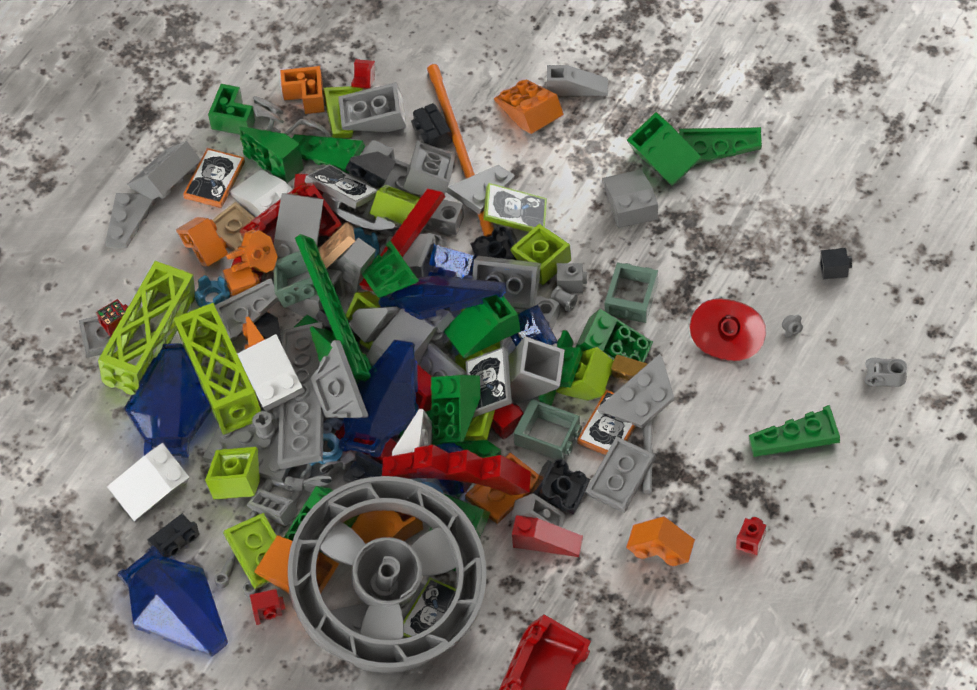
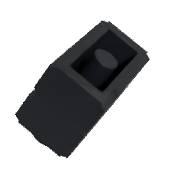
(431, 126)

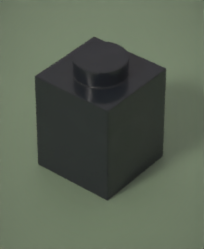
(835, 263)

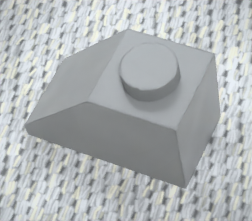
(370, 322)
(537, 508)

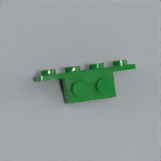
(571, 361)

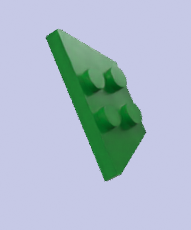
(389, 272)

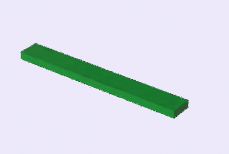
(332, 306)

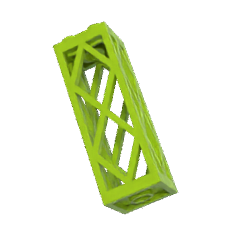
(179, 290)
(198, 338)

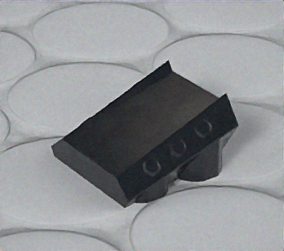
(496, 245)
(560, 485)

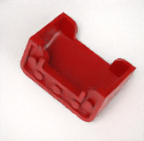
(267, 220)
(545, 657)

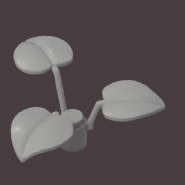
(260, 111)

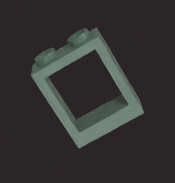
(286, 269)
(630, 309)
(552, 414)

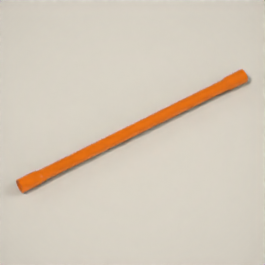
(437, 80)

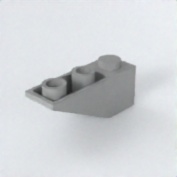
(571, 81)

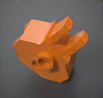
(253, 253)

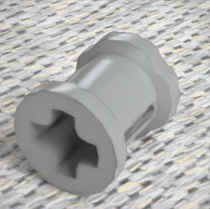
(564, 298)
(263, 424)

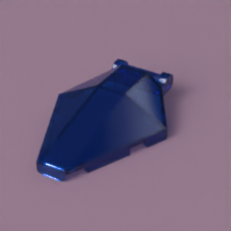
(438, 292)
(387, 399)
(169, 402)
(174, 602)

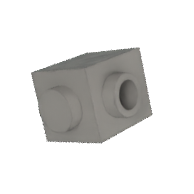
(571, 277)

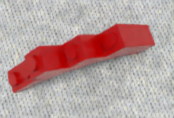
(463, 466)

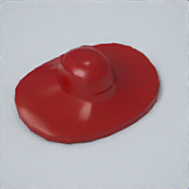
(727, 329)

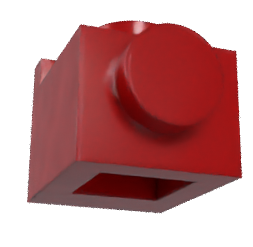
(751, 535)
(266, 605)

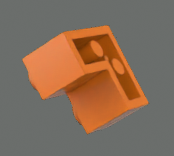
(305, 85)
(202, 237)
(240, 280)
(662, 539)

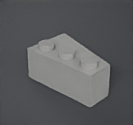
(354, 263)

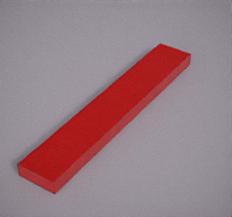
(413, 224)

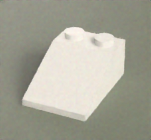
(259, 192)
(271, 373)
(416, 435)
(148, 482)

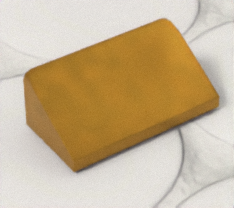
(626, 368)

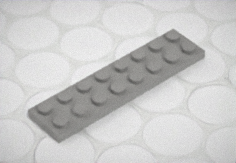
(302, 416)

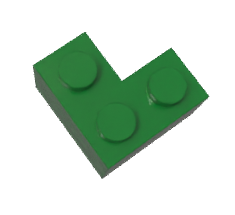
(228, 111)

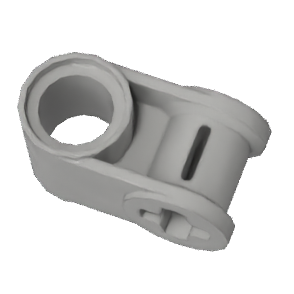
(885, 371)

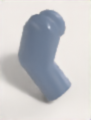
(336, 423)

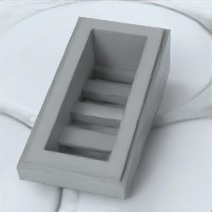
(282, 515)

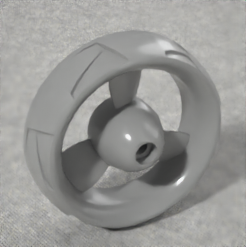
(387, 573)

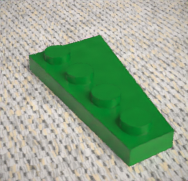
(722, 142)
(329, 150)
(807, 432)

